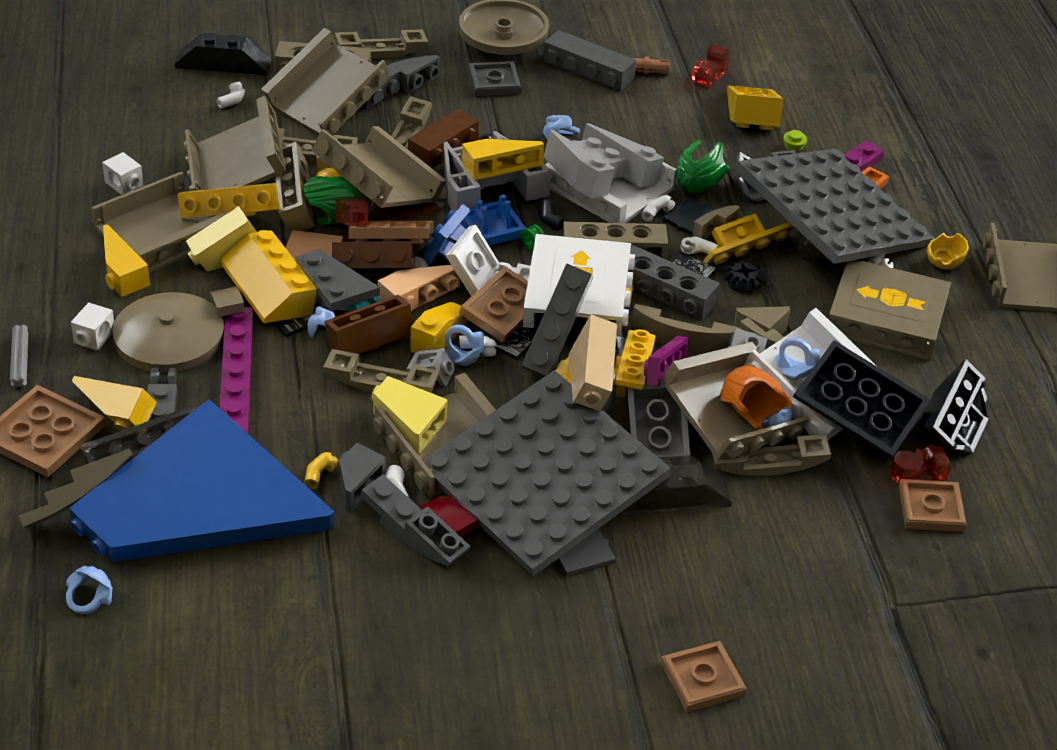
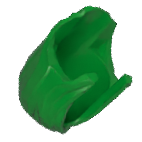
(703, 173)
(323, 191)

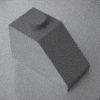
(357, 470)

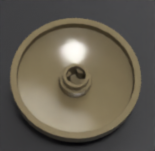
(503, 26)
(168, 332)

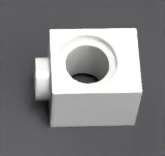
(123, 173)
(92, 326)

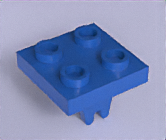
(495, 221)
(446, 235)

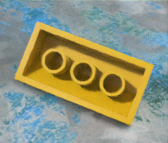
(269, 278)

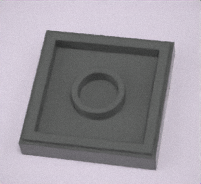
(494, 78)

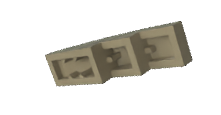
(85, 480)

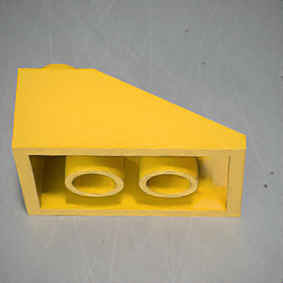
(754, 107)

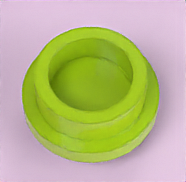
(794, 140)

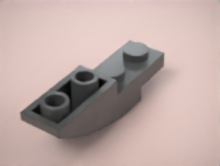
(406, 77)
(415, 527)

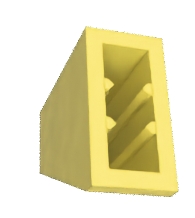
(218, 238)
(412, 411)

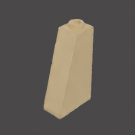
(593, 363)

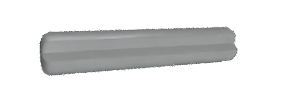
(19, 356)

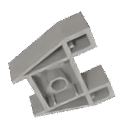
(599, 158)
(462, 189)

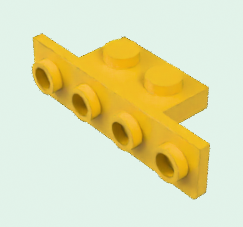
(222, 200)
(742, 235)
(630, 366)

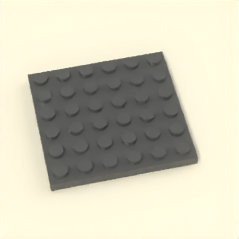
(834, 204)
(545, 472)

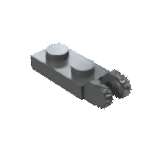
(163, 394)

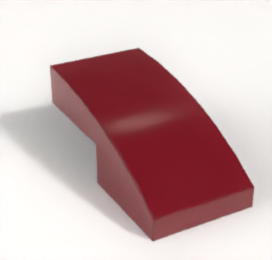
(452, 514)

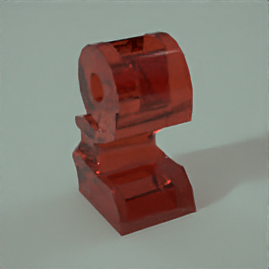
(715, 66)
(352, 211)
(910, 464)

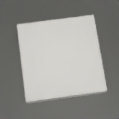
(473, 260)

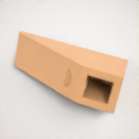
(419, 284)

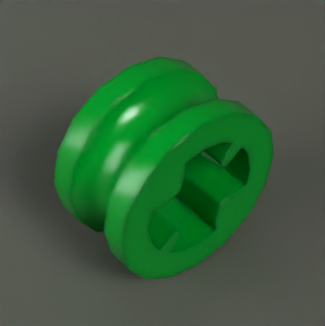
(529, 234)

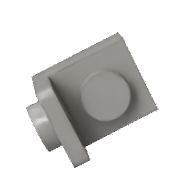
(435, 359)

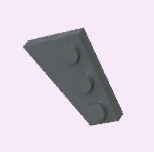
(336, 282)

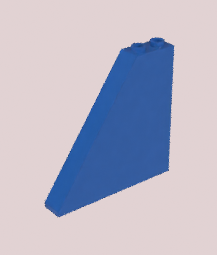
(197, 491)

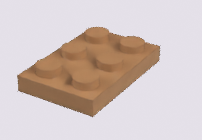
(498, 304)

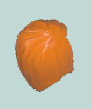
(754, 394)

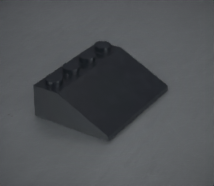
(862, 399)

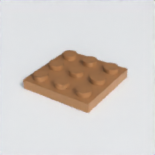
(392, 231)
(46, 430)

